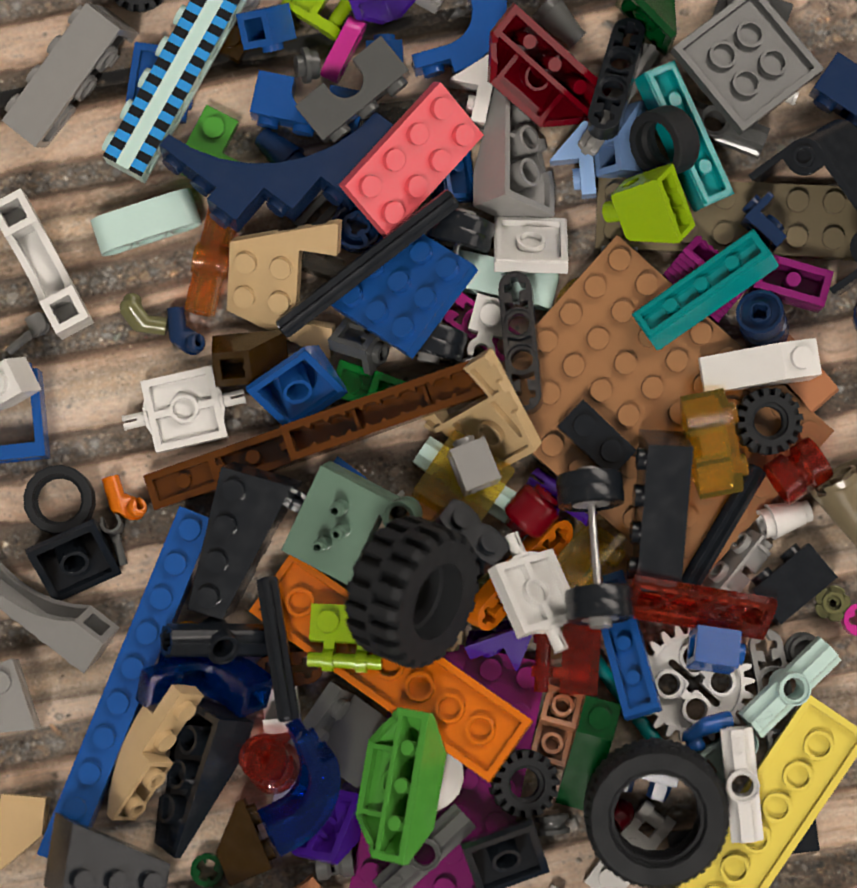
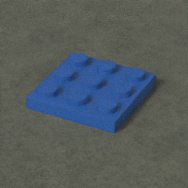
(408, 294)

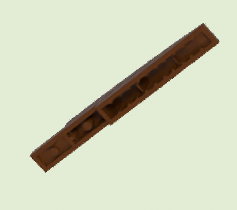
(317, 434)

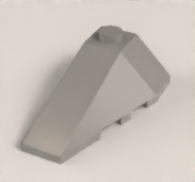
(510, 165)

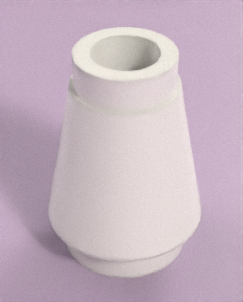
(782, 518)

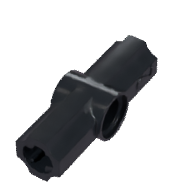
(214, 640)

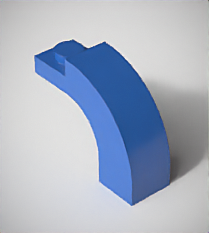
(468, 48)

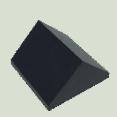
(74, 560)
(505, 855)

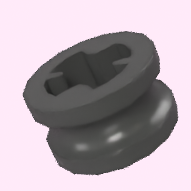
(552, 824)

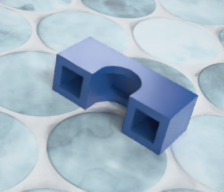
(275, 104)

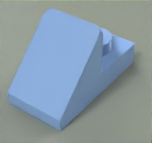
(571, 154)

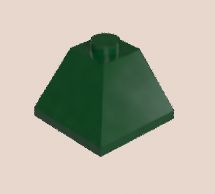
(657, 18)

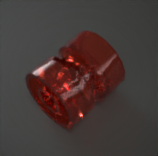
(798, 470)
(268, 764)

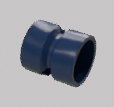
(762, 319)

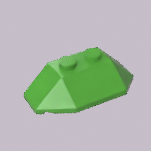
(401, 785)

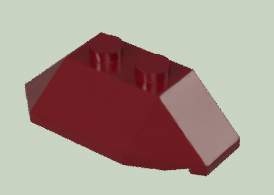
(538, 72)

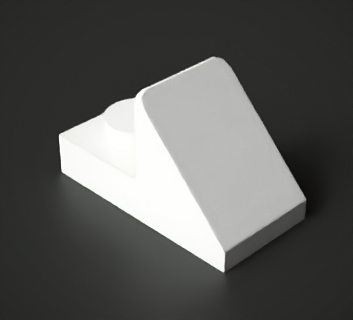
(475, 80)

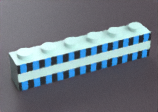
(170, 85)

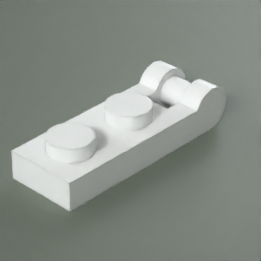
(600, 876)

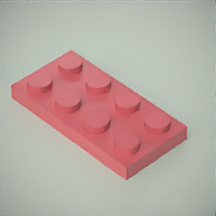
(411, 159)

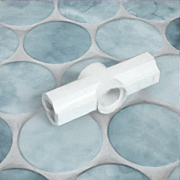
(744, 808)

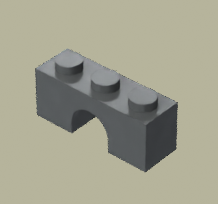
(331, 114)

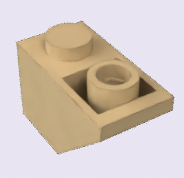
(21, 824)

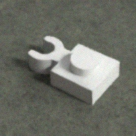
(485, 322)

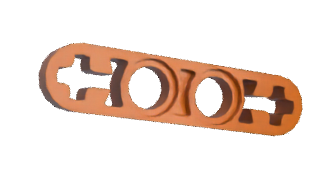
(489, 611)

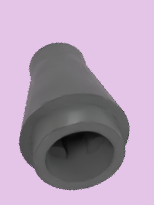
(559, 21)

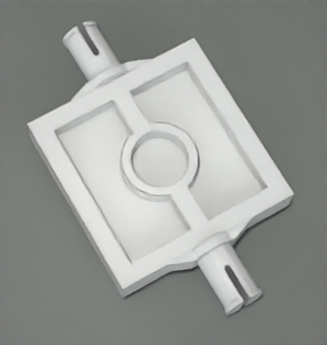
(184, 409)
(532, 592)

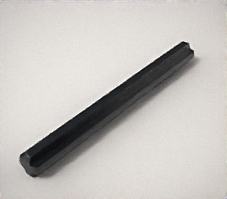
(367, 263)

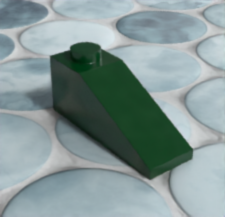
(587, 749)

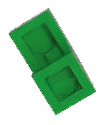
(362, 384)

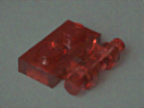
(578, 663)

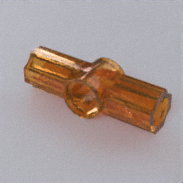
(209, 269)

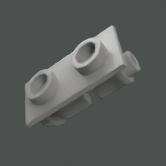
(748, 552)

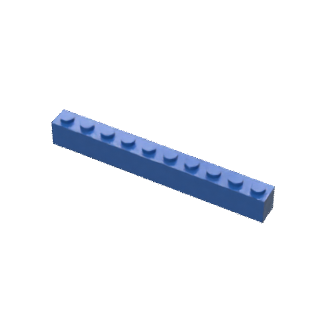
(141, 648)

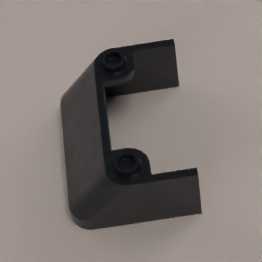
(827, 146)

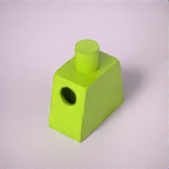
(651, 207)

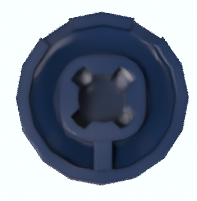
(357, 230)

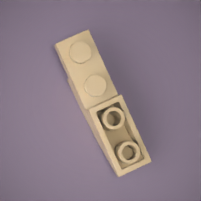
(142, 758)

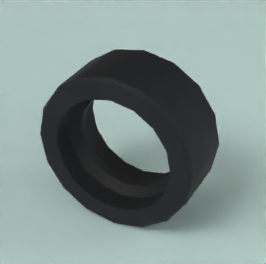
(681, 130)
(46, 475)

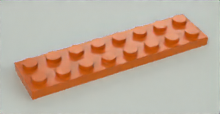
(471, 719)

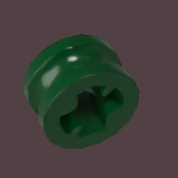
(196, 871)

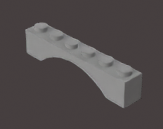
(70, 629)

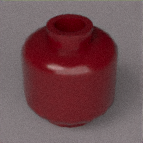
(532, 511)

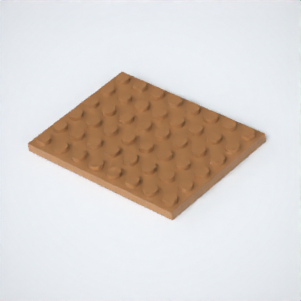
(602, 356)

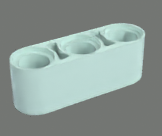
(146, 222)
(487, 282)

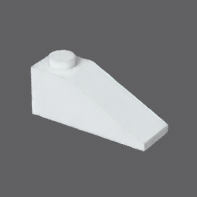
(761, 366)

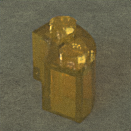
(710, 428)

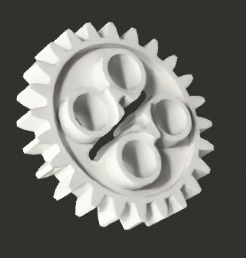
(674, 705)

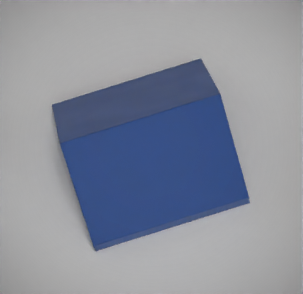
(298, 386)

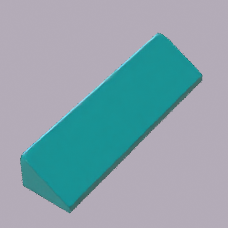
(706, 180)
(705, 289)

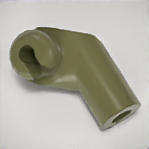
(138, 319)

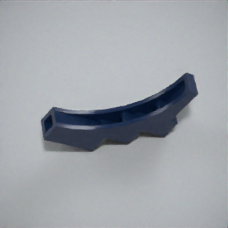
(287, 186)

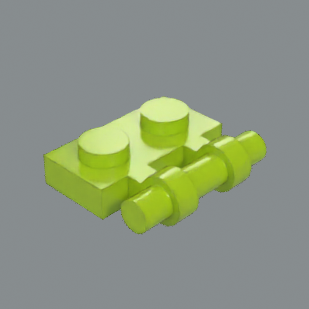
(330, 627)

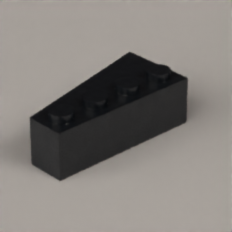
(660, 505)

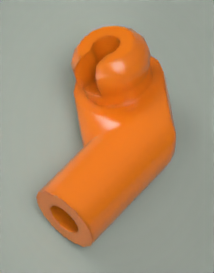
(122, 503)

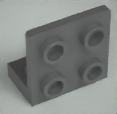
(345, 726)

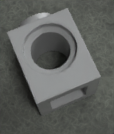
(473, 465)

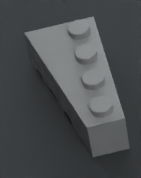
(67, 73)

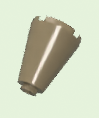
(839, 498)

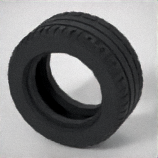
(679, 861)

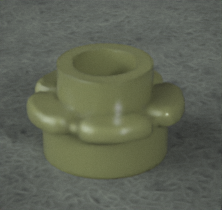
(822, 605)

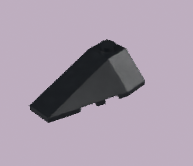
(203, 764)

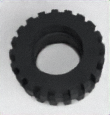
(412, 591)

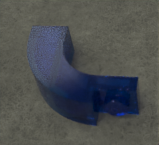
(237, 685)
(312, 798)

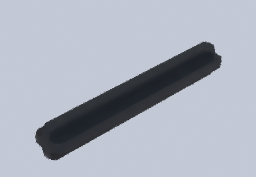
(723, 527)
(278, 649)

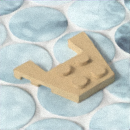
(267, 277)
(495, 415)

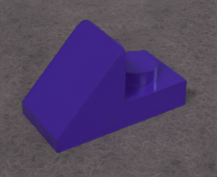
(493, 641)

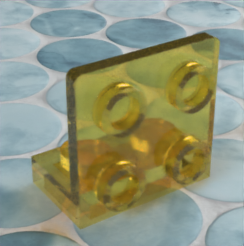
(440, 485)

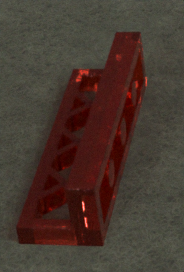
(700, 605)

